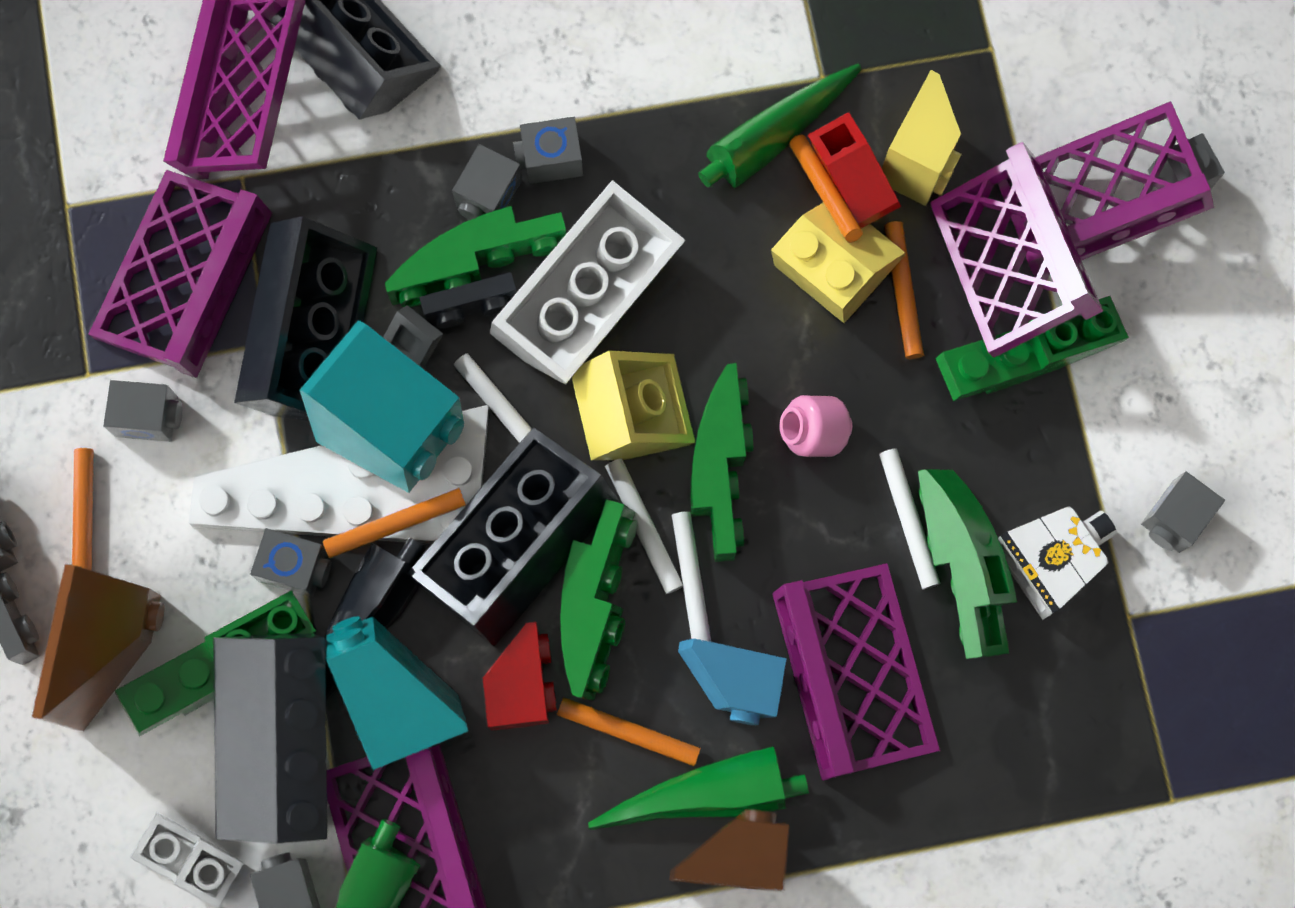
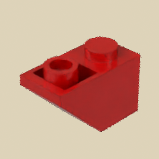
(854, 170)
(516, 684)

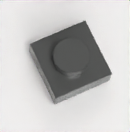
(413, 335)

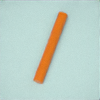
(826, 189)
(905, 295)
(82, 508)
(394, 523)
(628, 731)

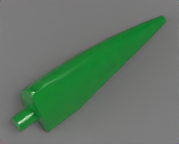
(770, 131)
(713, 790)
(378, 873)

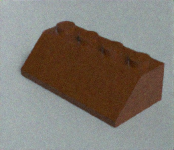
(740, 855)

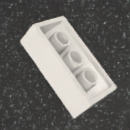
(586, 284)

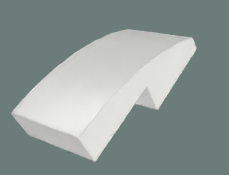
(186, 860)

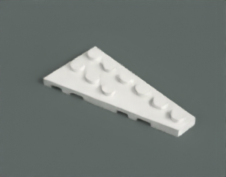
(328, 494)

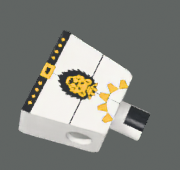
(1056, 556)

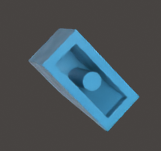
(736, 678)

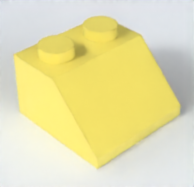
(924, 146)
(829, 267)
(631, 405)

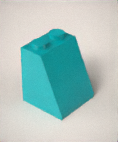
(381, 409)
(390, 692)

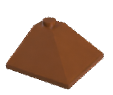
(93, 644)

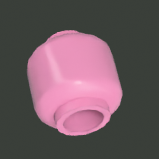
(816, 426)

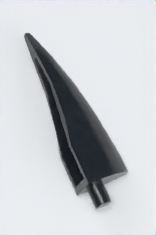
(377, 590)

